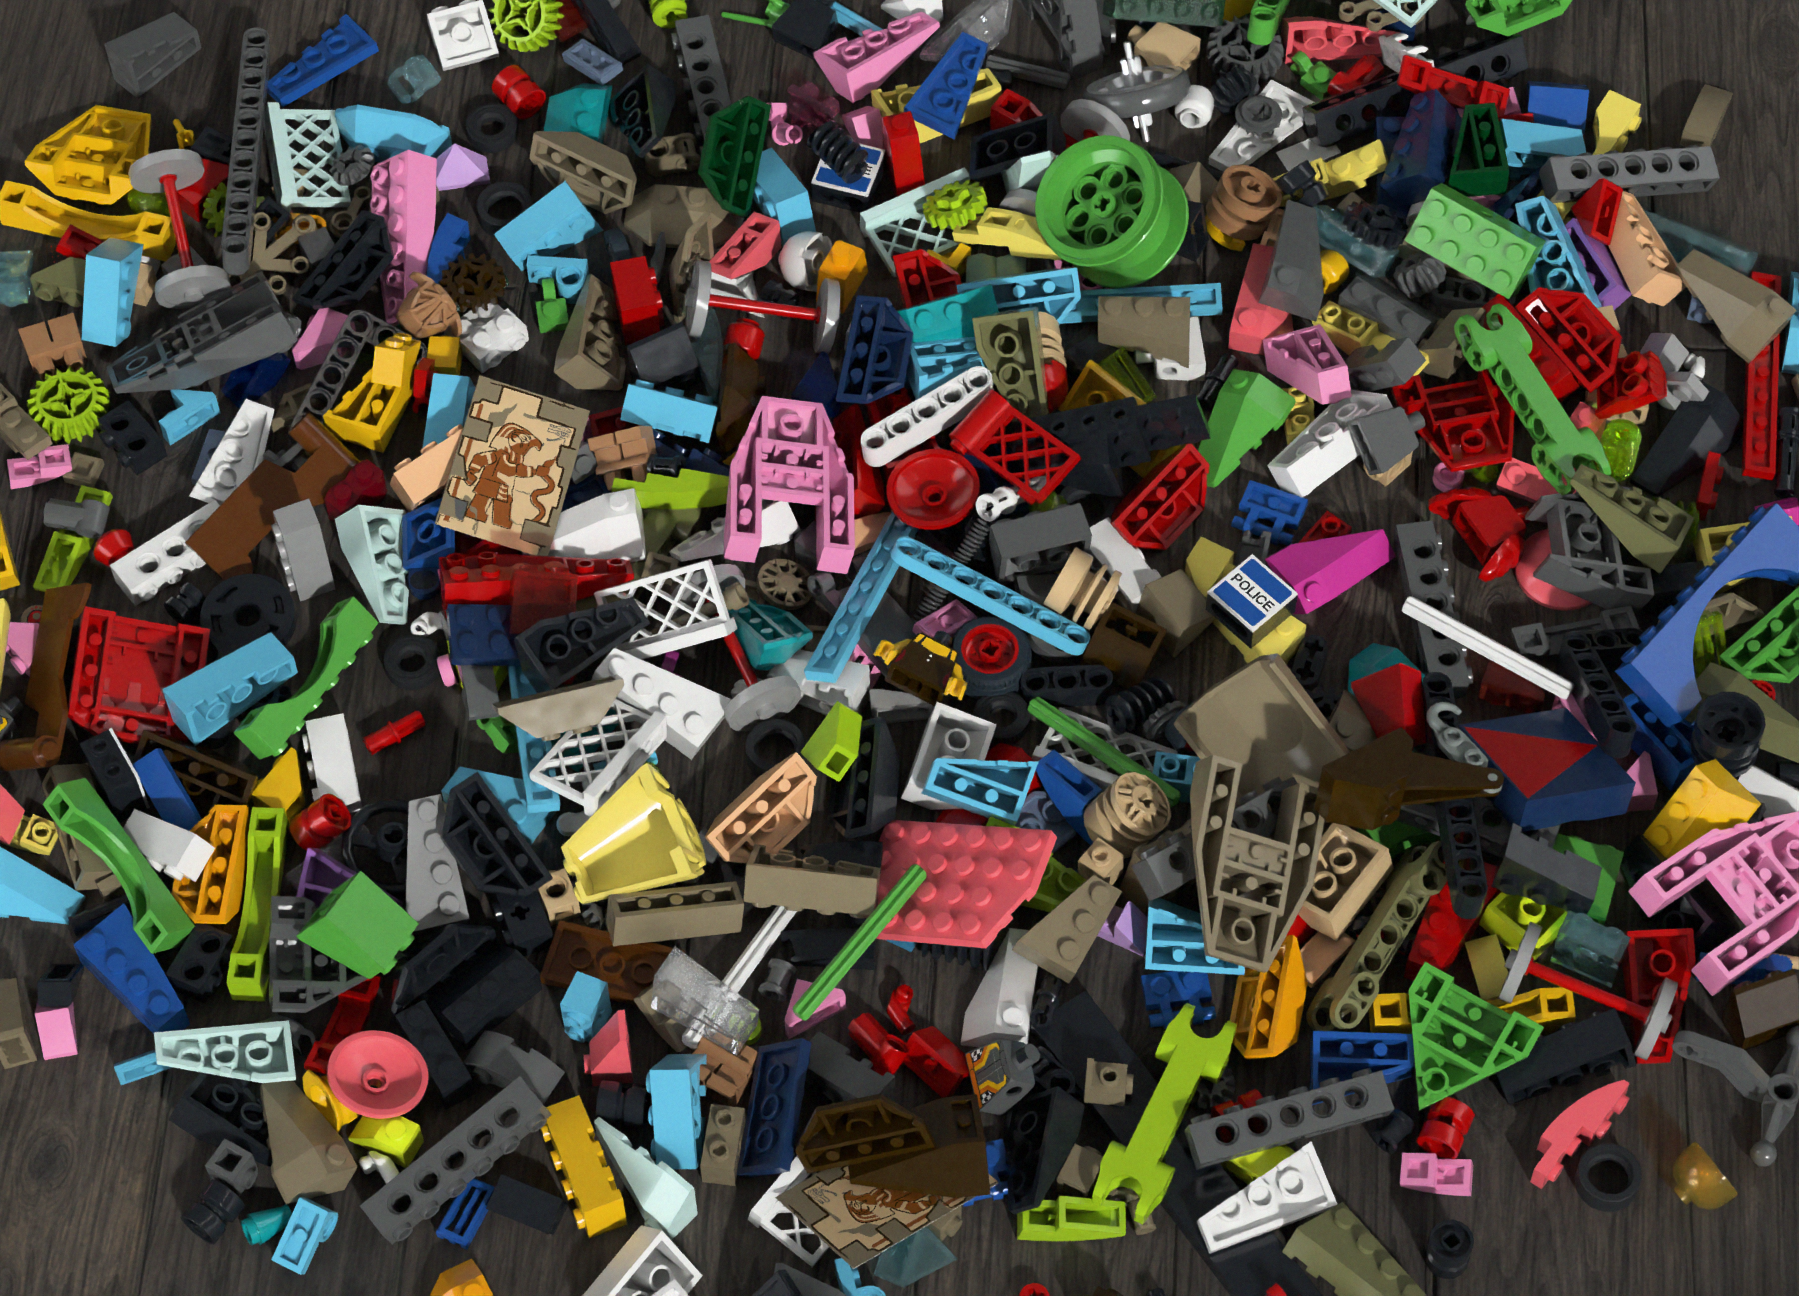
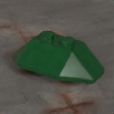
(734, 153)

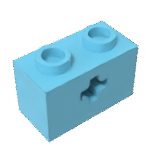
(585, 1007)

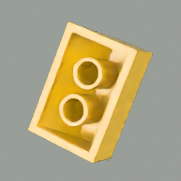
(1703, 802)

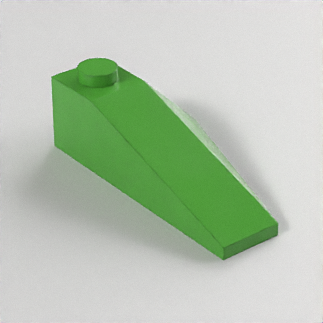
(1242, 416)

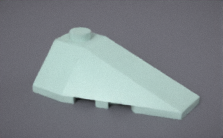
(1028, 171)
(374, 550)
(237, 1051)
(658, 1191)

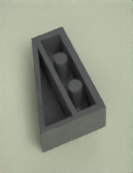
(151, 52)
(842, 1077)

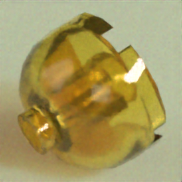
(1701, 1180)

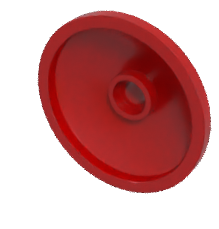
(930, 477)

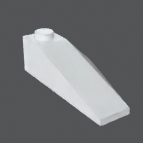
(777, 528)
(602, 529)
(1003, 998)

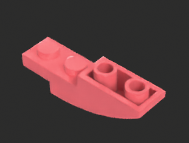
(1578, 1124)

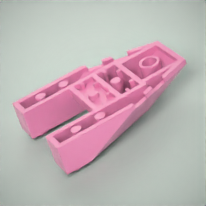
(793, 459)
(1757, 877)

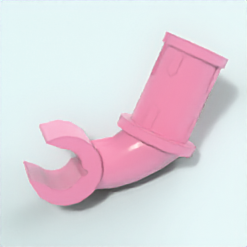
(783, 132)

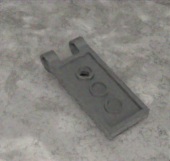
(886, 623)

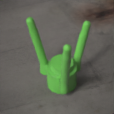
(773, 11)

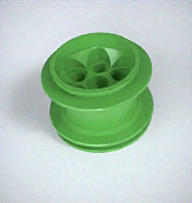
(1094, 196)

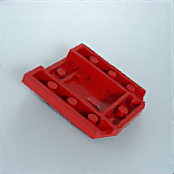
(124, 668)

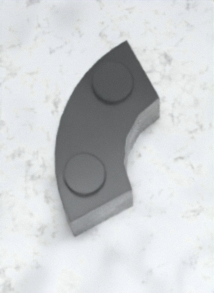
(500, 1061)

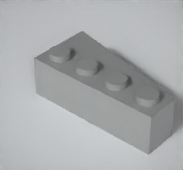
(302, 550)
(433, 876)

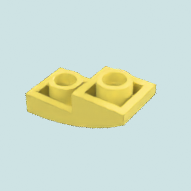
(1300, 415)
(35, 835)
(1487, 965)

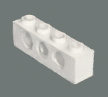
(158, 556)

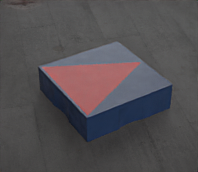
(1550, 769)

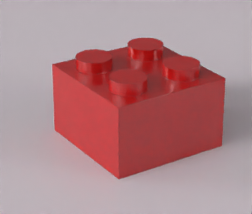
(636, 298)

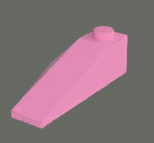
(868, 61)

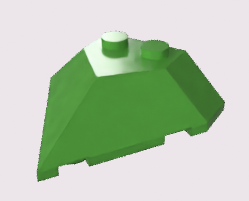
(1513, 15)
(1461, 1036)

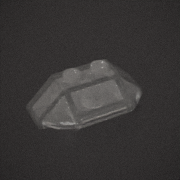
(981, 19)

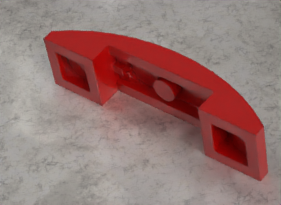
(1457, 90)
(347, 1019)

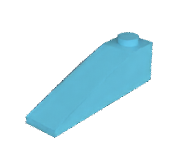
(33, 893)

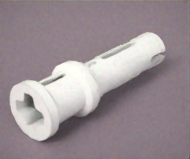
(1007, 496)

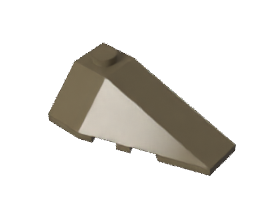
(695, 246)

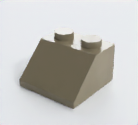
(1443, 345)

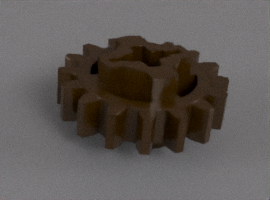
(474, 282)

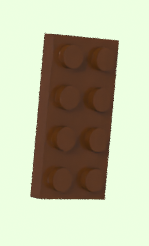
(590, 951)

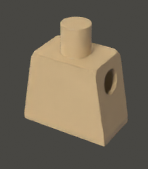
(1165, 45)

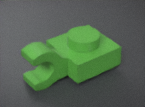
(1313, 77)
(551, 312)
(501, 732)

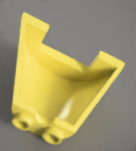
(634, 841)

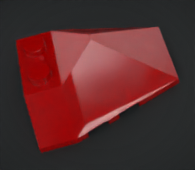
(1464, 421)

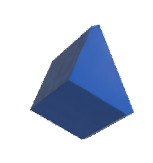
(1558, 104)
(423, 539)

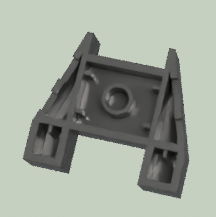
(1075, 28)
(1587, 555)

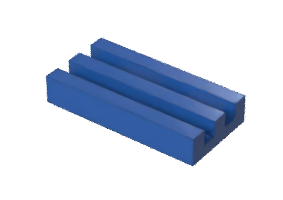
(455, 1236)

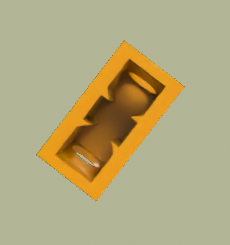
(846, 265)

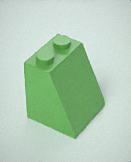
(360, 927)

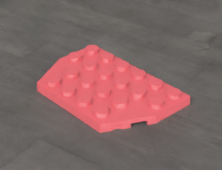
(970, 883)

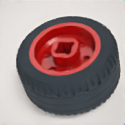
(991, 656)

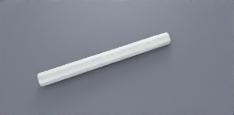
(1488, 647)
(749, 959)

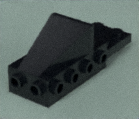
(1112, 441)

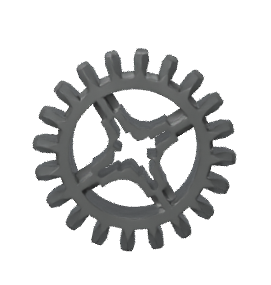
(1231, 49)

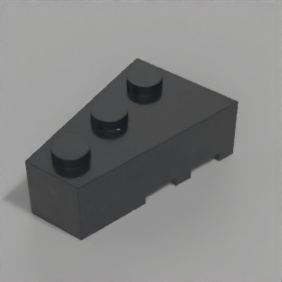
(1545, 874)

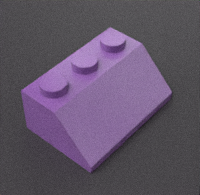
(1600, 267)

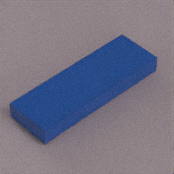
(166, 790)

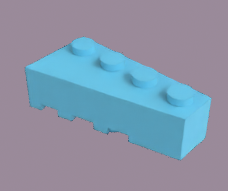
(228, 687)

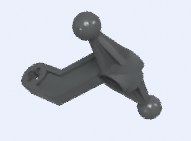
(1752, 1082)

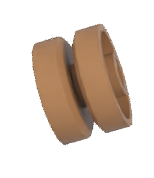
(1243, 202)

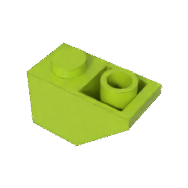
(835, 742)

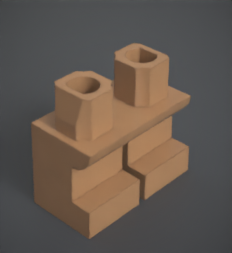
(47, 355)
(623, 452)
(724, 1073)

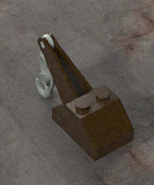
(1380, 777)

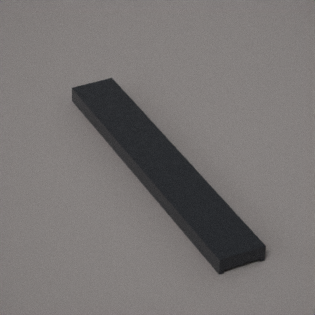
(1244, 1269)

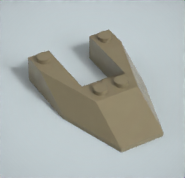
(1245, 881)

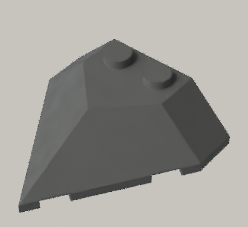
(297, 972)

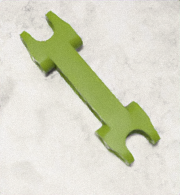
(1140, 1163)

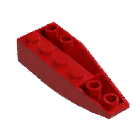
(486, 576)

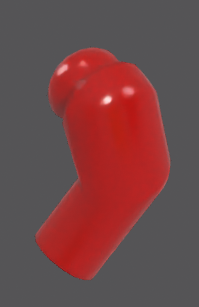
(898, 1008)

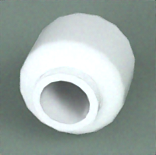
(1195, 109)

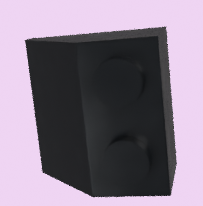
(665, 360)

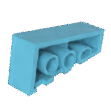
(1558, 261)

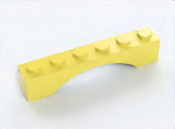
(1611, 126)

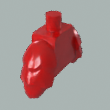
(1487, 526)

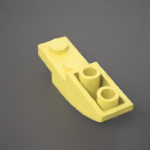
(1347, 171)
(1008, 229)
(1353, 330)

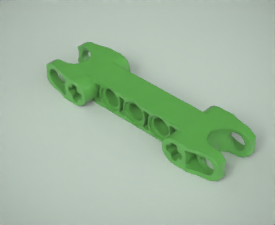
(1505, 355)

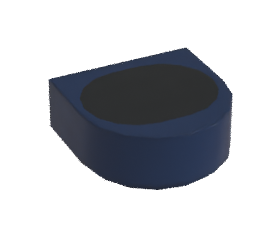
(424, 582)

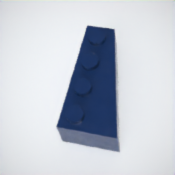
(1421, 149)

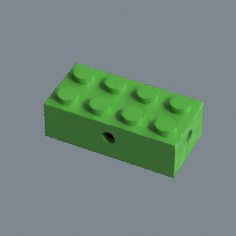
(1475, 240)

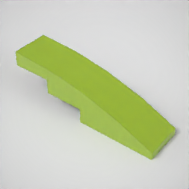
(687, 491)
(67, 549)

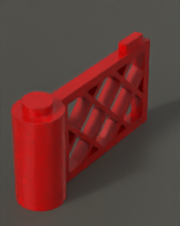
(989, 420)

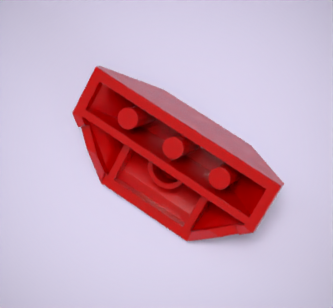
(923, 278)
(1574, 333)
(1164, 501)

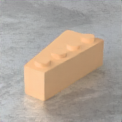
(1643, 255)

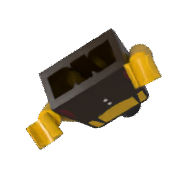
(924, 666)

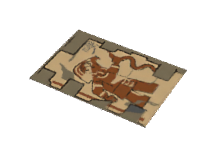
(512, 467)
(862, 1219)

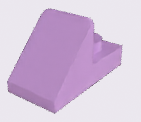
(1126, 928)

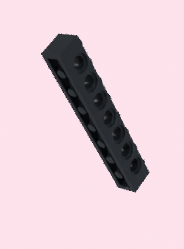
(1322, 115)

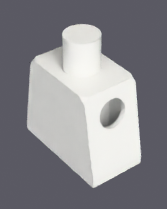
(1171, 369)

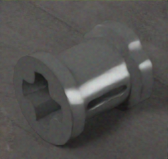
(777, 980)

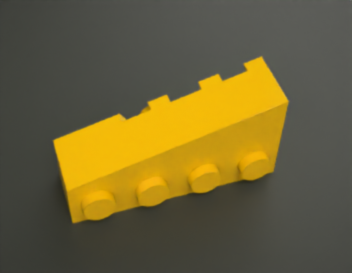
(583, 1164)

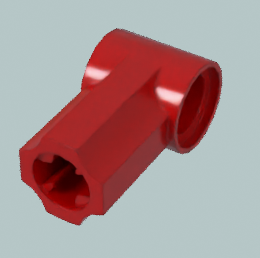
(1362, 72)
(882, 1048)

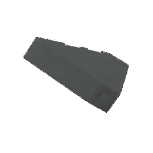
(1295, 268)

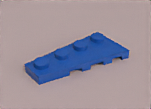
(330, 57)
(947, 89)

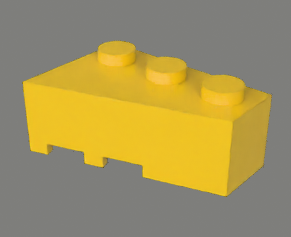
(370, 413)

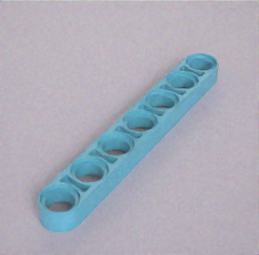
(1005, 597)

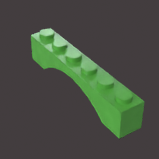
(341, 635)
(155, 912)

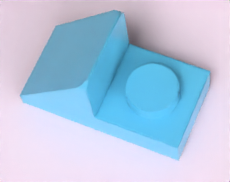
(192, 411)

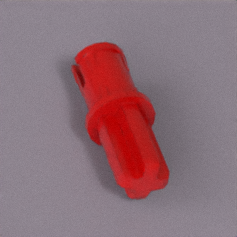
(393, 732)

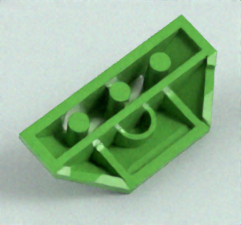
(1770, 646)

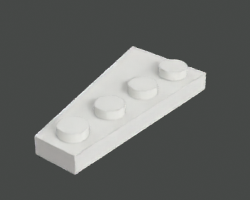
(1244, 149)
(236, 454)

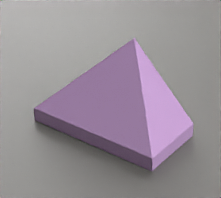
(461, 168)

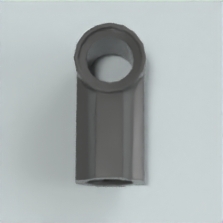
(84, 518)

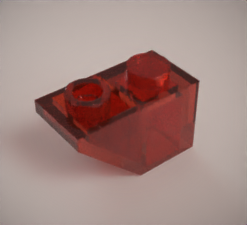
(1510, 689)

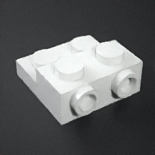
(462, 34)
(490, 336)

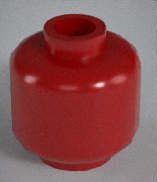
(746, 335)

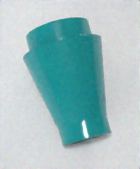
(265, 1224)

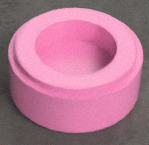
(1447, 480)
(447, 670)

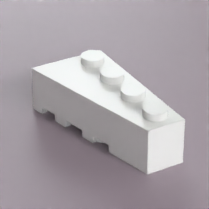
(1324, 444)
(690, 708)

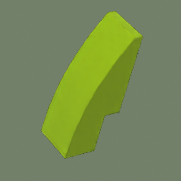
(1072, 1220)

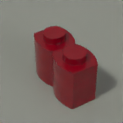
(362, 486)

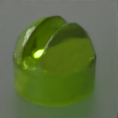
(1485, 473)

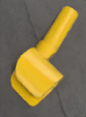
(184, 136)

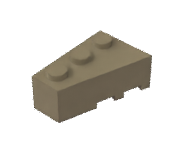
(1146, 325)
(1069, 930)

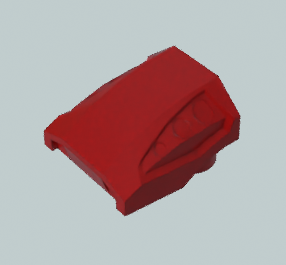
(1636, 382)

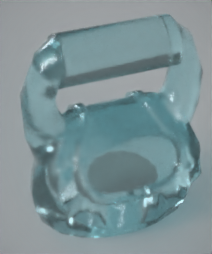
(419, 74)

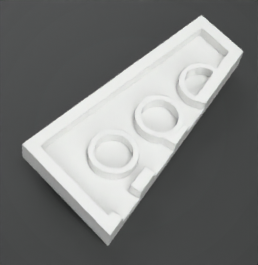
(1277, 1198)

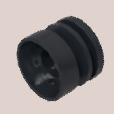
(1728, 730)

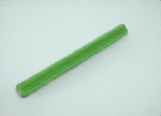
(1095, 745)
(859, 942)

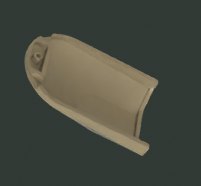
(1264, 724)

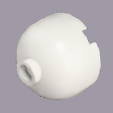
(802, 259)

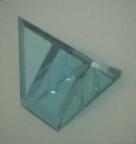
(913, 1258)

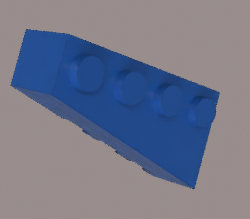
(131, 972)

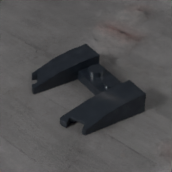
(821, 945)

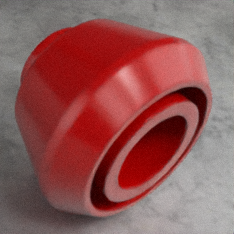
(113, 546)

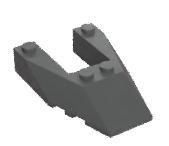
(208, 341)

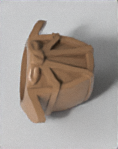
(428, 309)

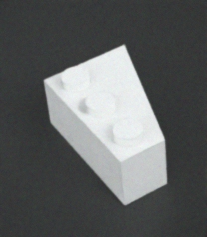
(850, 688)

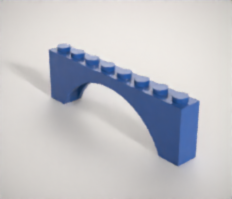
(1662, 664)

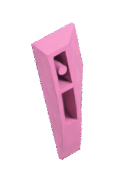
(407, 200)

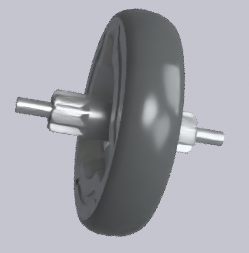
(1140, 90)

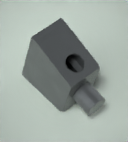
(1385, 437)

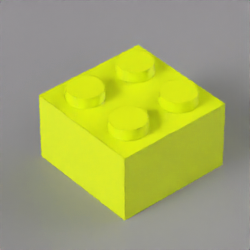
(1510, 916)

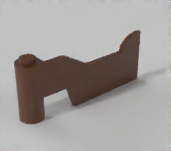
(248, 512)
(46, 682)

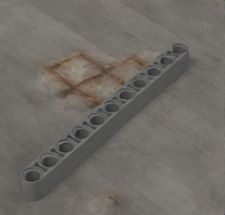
(246, 152)

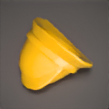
(322, 1097)

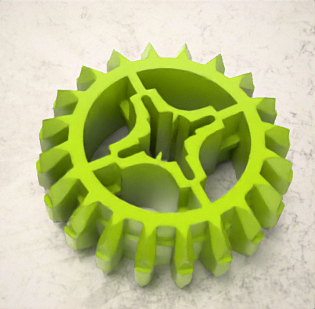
(539, 21)
(87, 399)

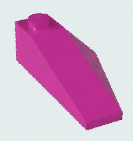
(1329, 565)

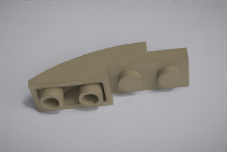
(19, 429)

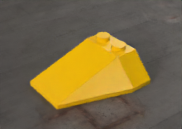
(92, 154)

